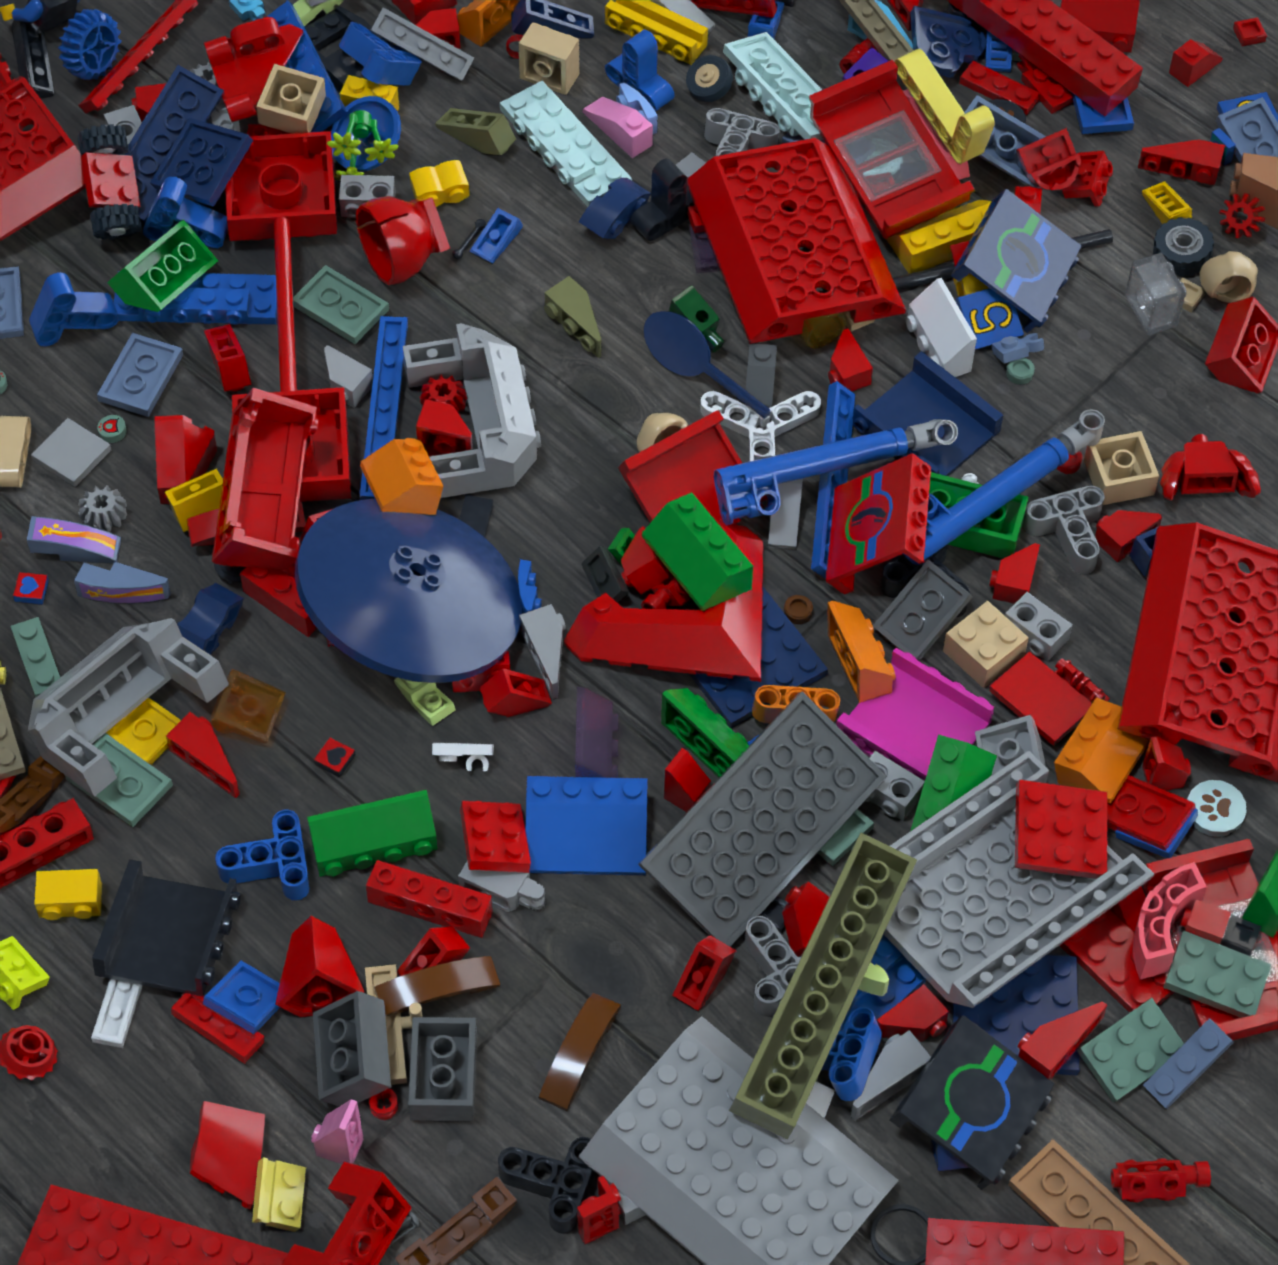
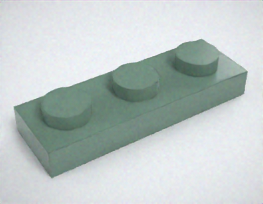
(35, 654)

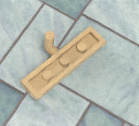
(394, 1023)

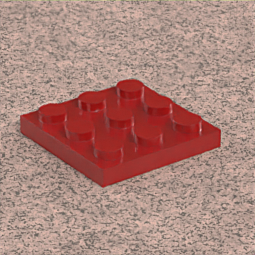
(1060, 829)

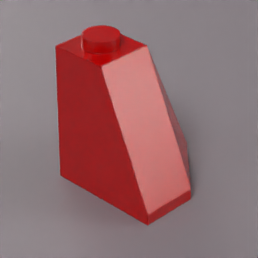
(181, 451)
(315, 970)

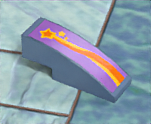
(72, 541)
(120, 584)

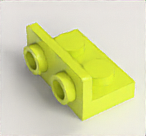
(18, 973)

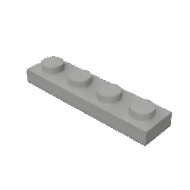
(422, 44)

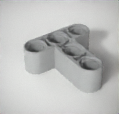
(738, 131)
(1064, 524)
(777, 971)

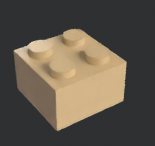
(549, 57)
(291, 100)
(1122, 467)
(985, 644)

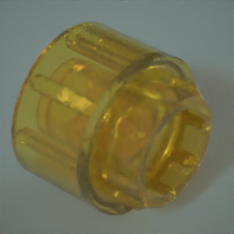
(822, 330)

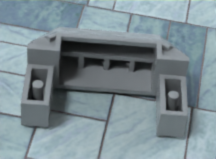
(496, 405)
(108, 688)

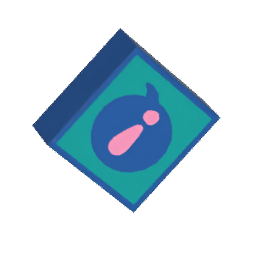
(1220, 137)

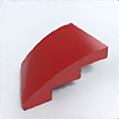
(228, 1150)

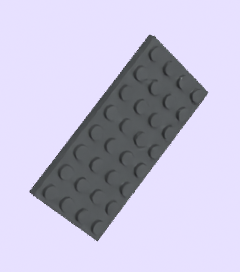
(762, 820)

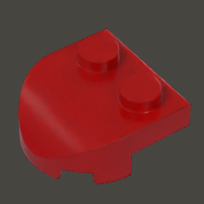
(1050, 161)

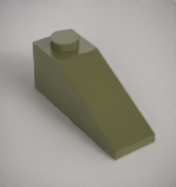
(480, 130)

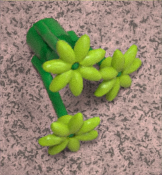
(360, 125)

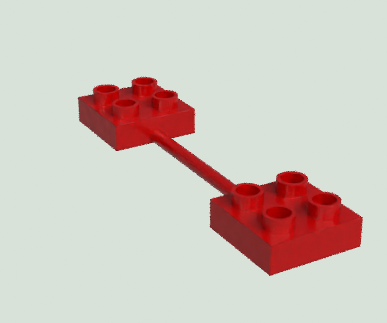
(284, 193)

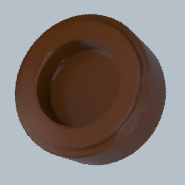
(798, 609)

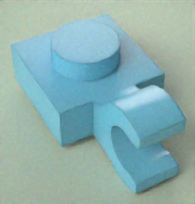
(248, 9)

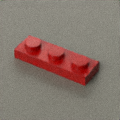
(997, 86)
(216, 1027)

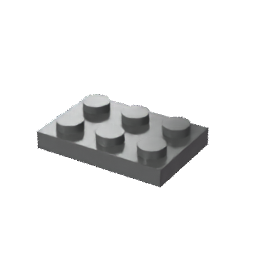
(922, 610)

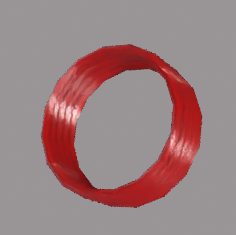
(512, 39)

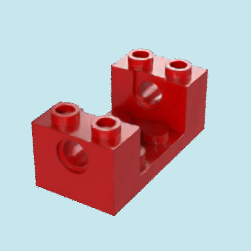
(372, 1219)

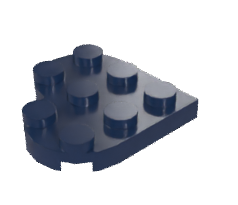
(945, 39)

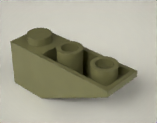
(572, 309)

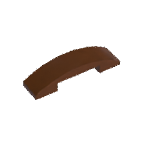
(29, 794)
(437, 983)
(577, 1051)
(463, 1229)

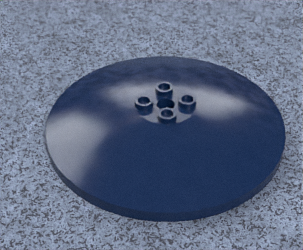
(422, 628)

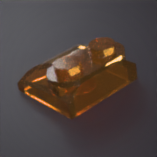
(247, 707)

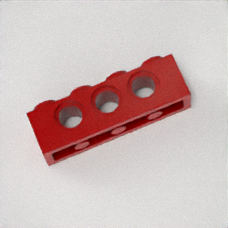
(46, 845)
(429, 898)

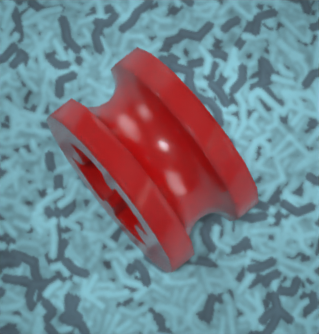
(384, 1114)

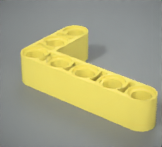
(960, 132)

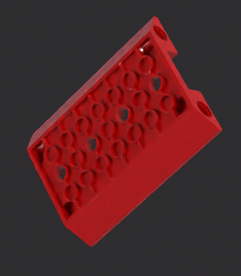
(36, 165)
(760, 242)
(1188, 632)

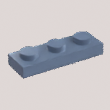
(1188, 1063)

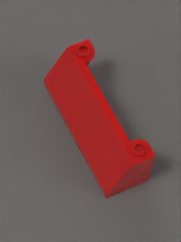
(263, 482)

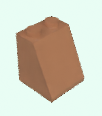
(1260, 179)

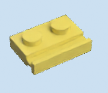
(279, 1194)

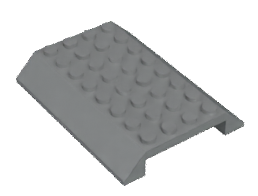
(974, 916)
(723, 1181)

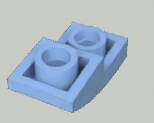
(632, 98)

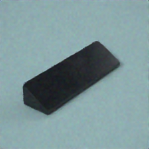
(33, 59)

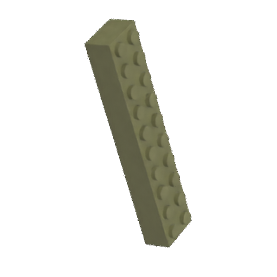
(823, 986)

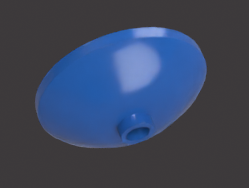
(387, 124)

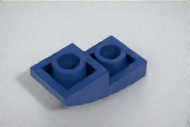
(527, 588)

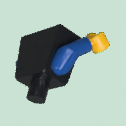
(41, 14)

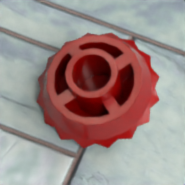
(27, 1052)

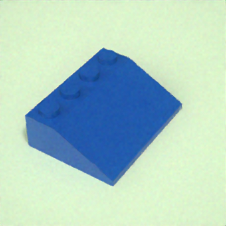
(586, 825)

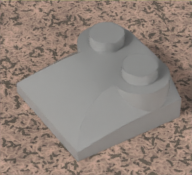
(1011, 741)

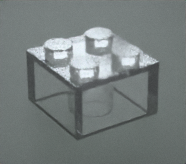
(1155, 293)

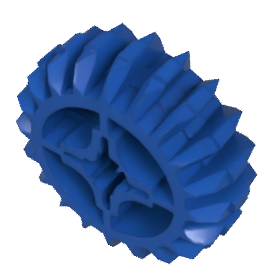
(89, 44)

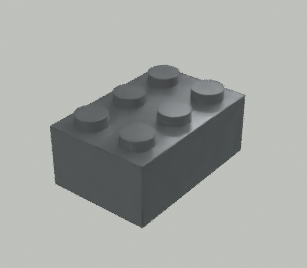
(351, 1049)
(442, 1069)

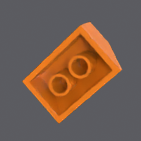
(485, 19)
(403, 478)
(859, 651)
(1098, 752)

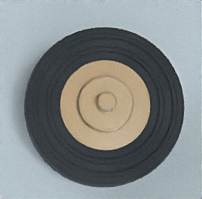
(709, 78)

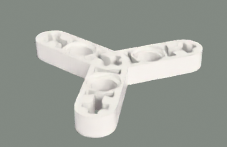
(751, 419)

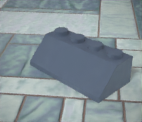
(1005, 139)

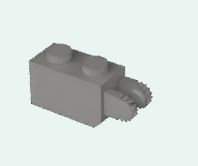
(506, 888)

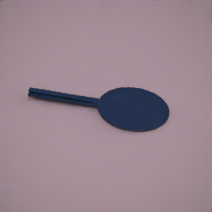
(685, 351)

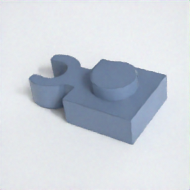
(1013, 348)

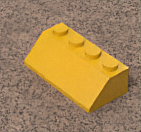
(930, 241)

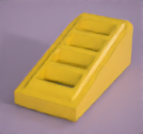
(1168, 206)

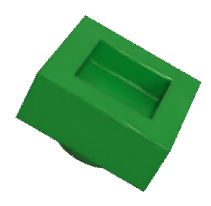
(621, 543)

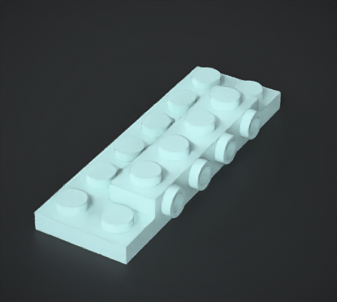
(775, 82)
(562, 141)

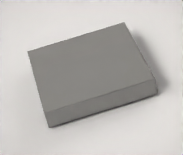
(71, 452)

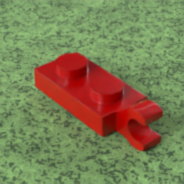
(1052, 93)

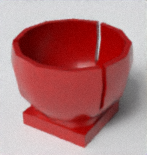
(399, 236)

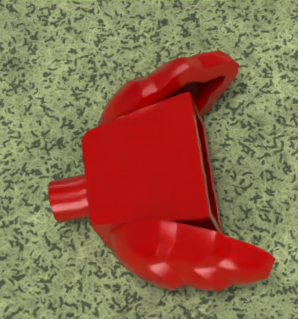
(1208, 468)

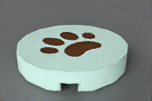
(1219, 807)

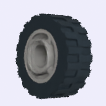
(1184, 244)

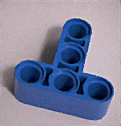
(380, 61)
(639, 70)
(172, 207)
(63, 309)
(276, 863)
(859, 1036)

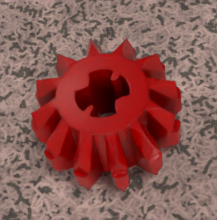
(1235, 222)
(445, 390)

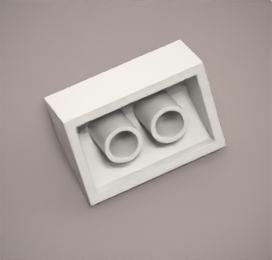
(942, 329)

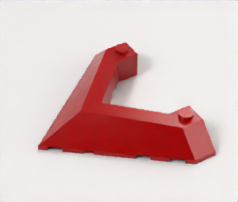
(710, 642)

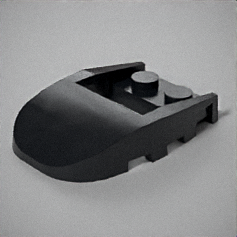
(326, 31)

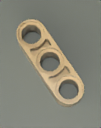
(14, 447)

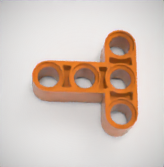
(781, 696)

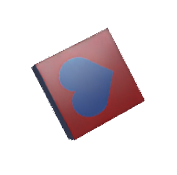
(30, 588)

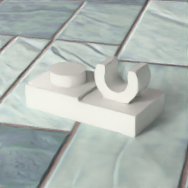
(450, 751)

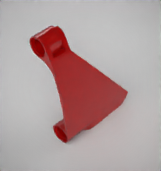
(246, 60)

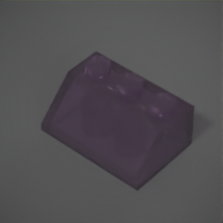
(594, 736)

